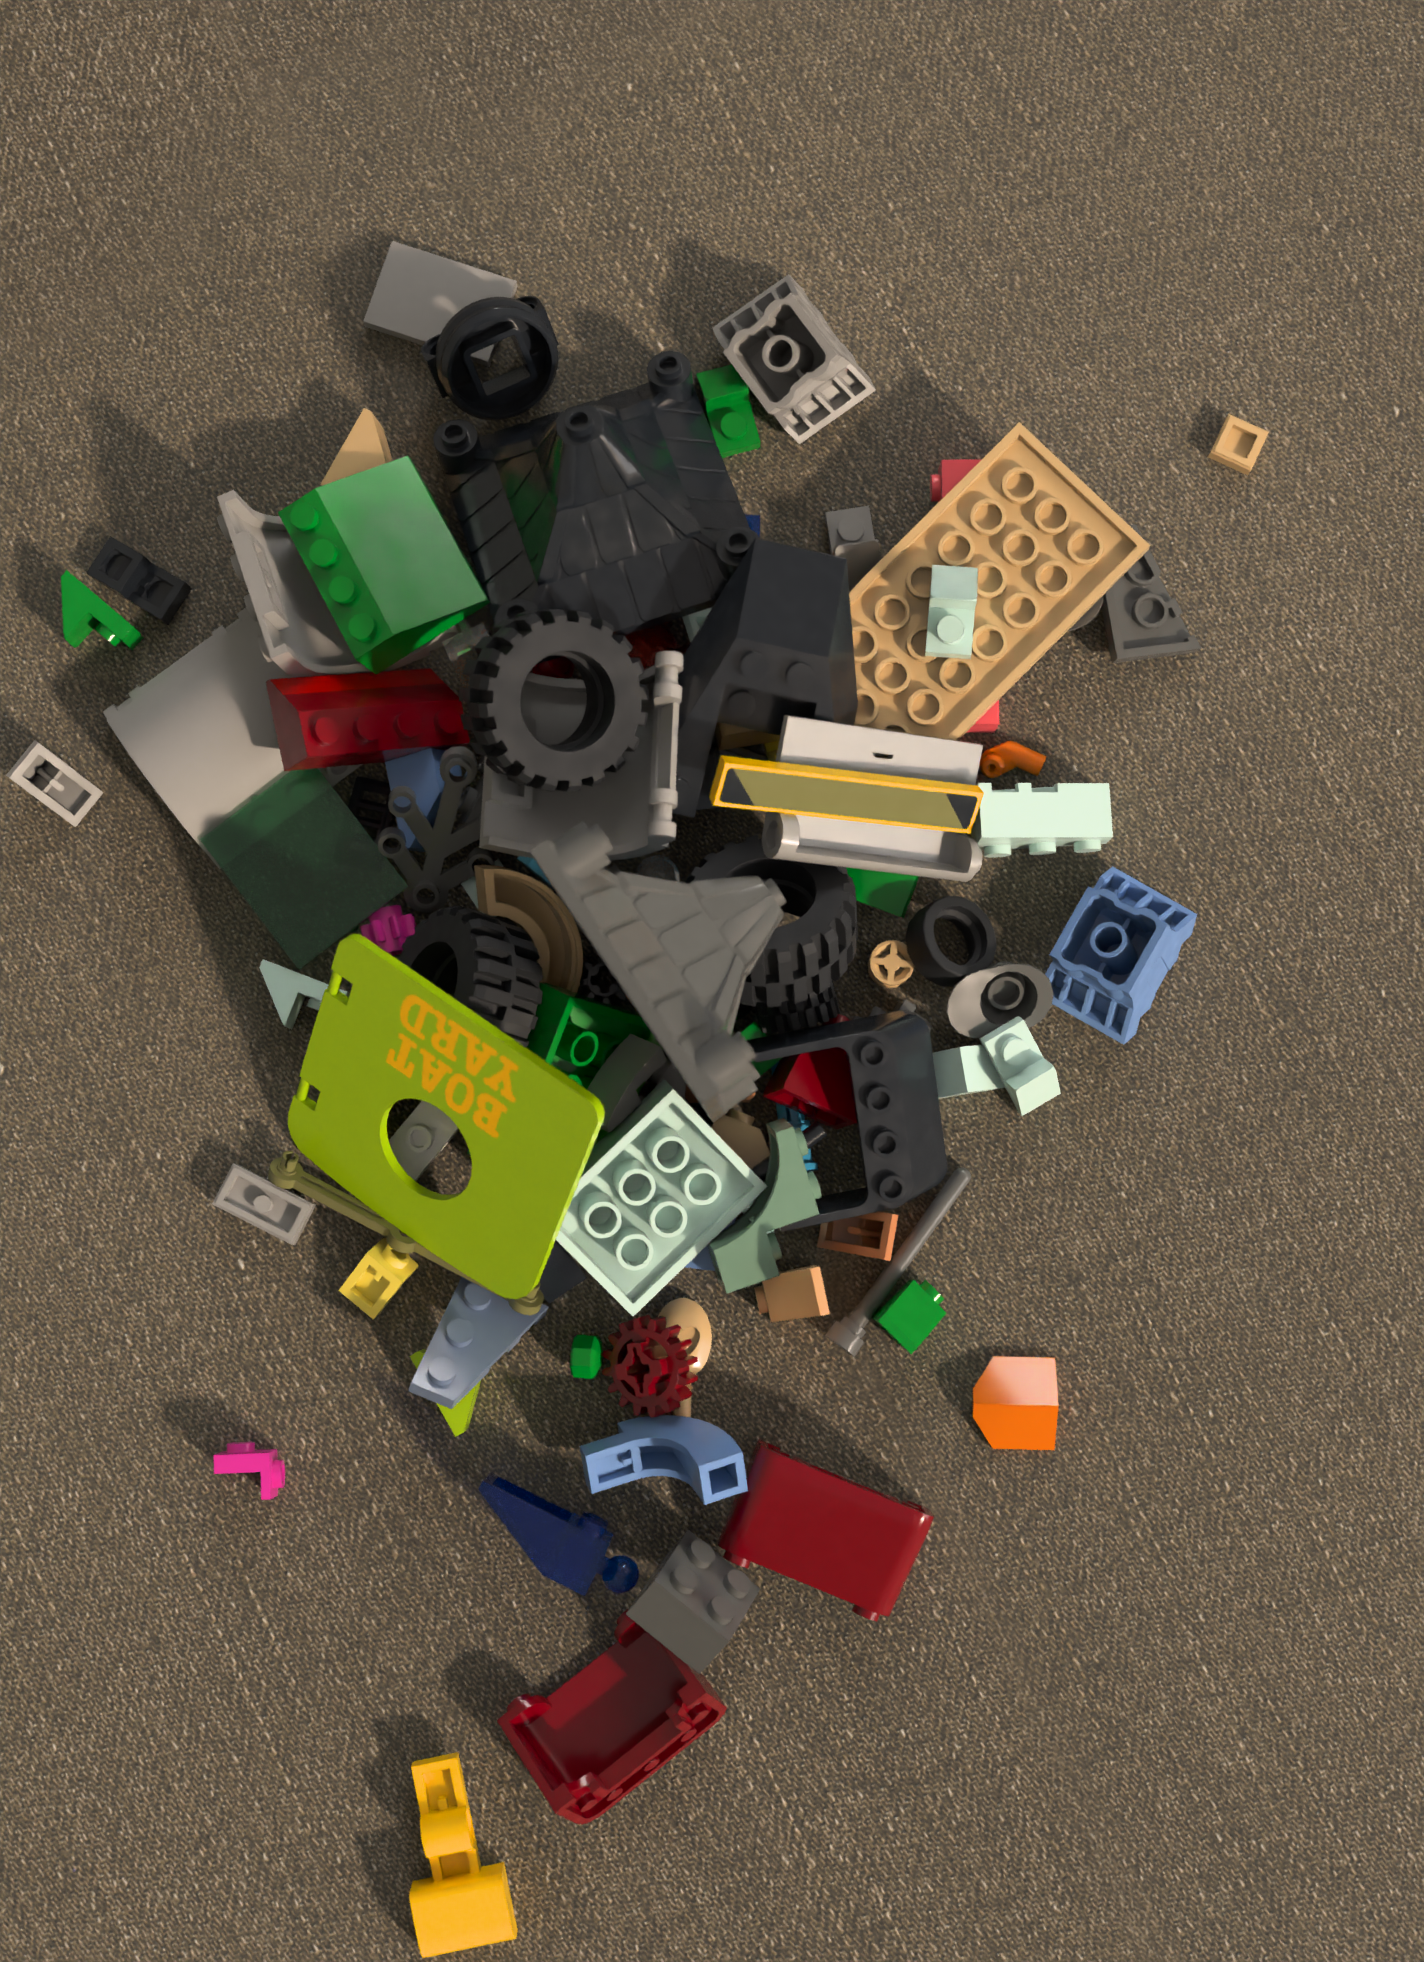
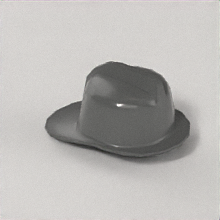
(998, 995)

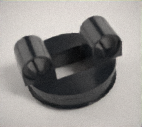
(479, 327)

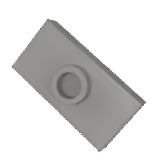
(263, 1204)

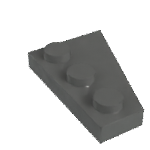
(1142, 617)

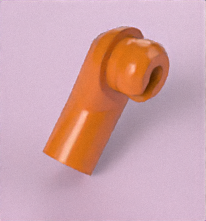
(1008, 756)

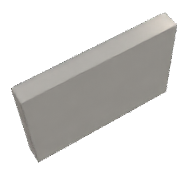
(424, 291)

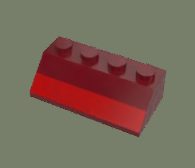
(363, 717)

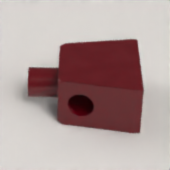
(816, 1084)

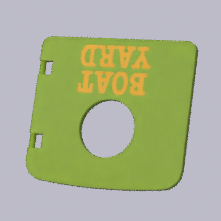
(517, 1113)

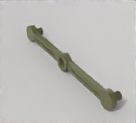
(289, 1174)

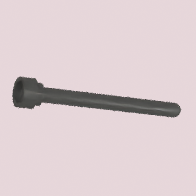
(850, 1330)

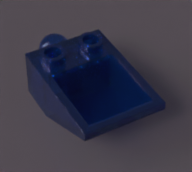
(559, 1541)

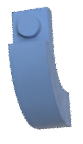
(670, 1448)

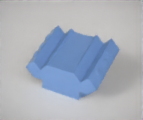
(1117, 953)

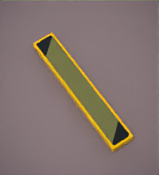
(844, 794)

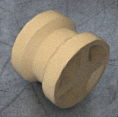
(892, 956)

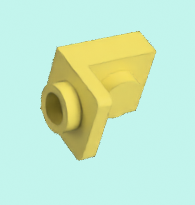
(378, 1278)

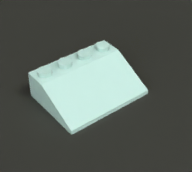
(654, 1198)

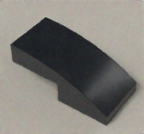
(139, 580)

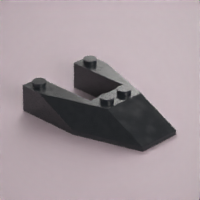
(765, 652)

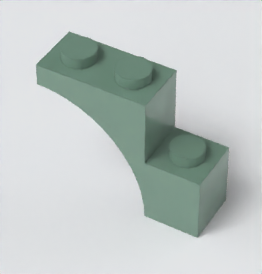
(744, 1250)

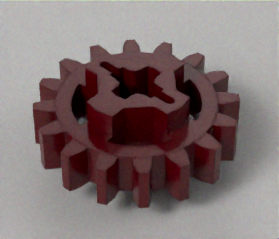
(649, 1365)

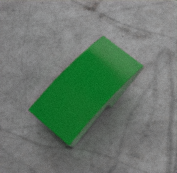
(884, 890)

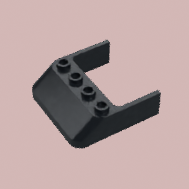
(892, 1104)

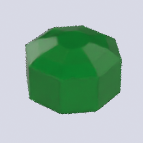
(586, 1356)

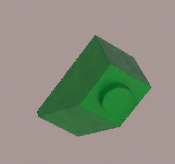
(911, 1314)

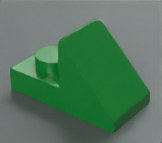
(728, 410)
(83, 612)

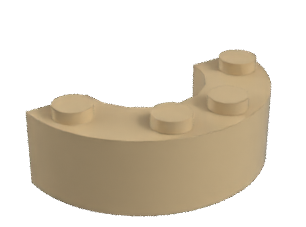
(542, 917)

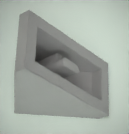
(54, 783)

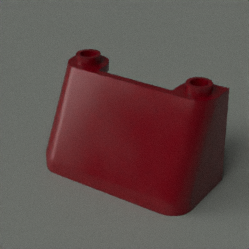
(824, 1531)
(611, 1724)

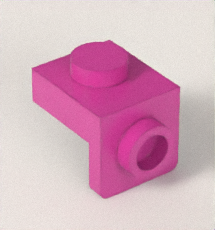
(243, 1458)

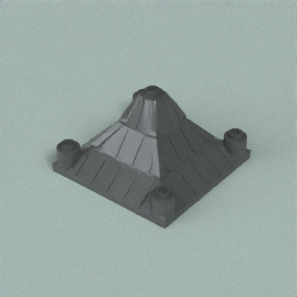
(674, 954)

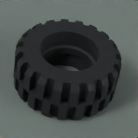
(610, 710)
(807, 951)
(480, 964)

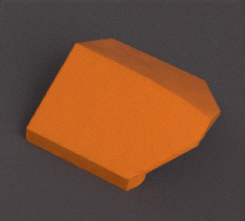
(1017, 1402)

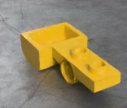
(462, 1901)

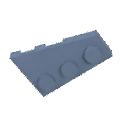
(468, 1342)

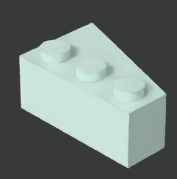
(1043, 818)

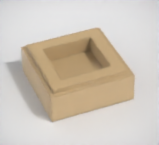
(1238, 444)

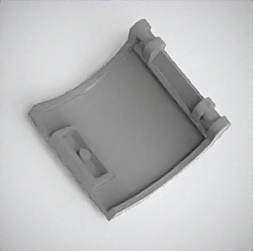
(285, 599)
(208, 729)
(628, 806)

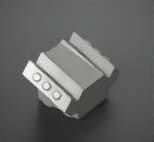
(792, 359)

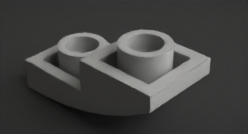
(621, 1076)

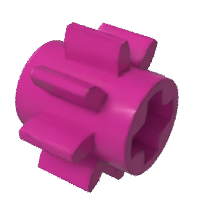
(389, 929)

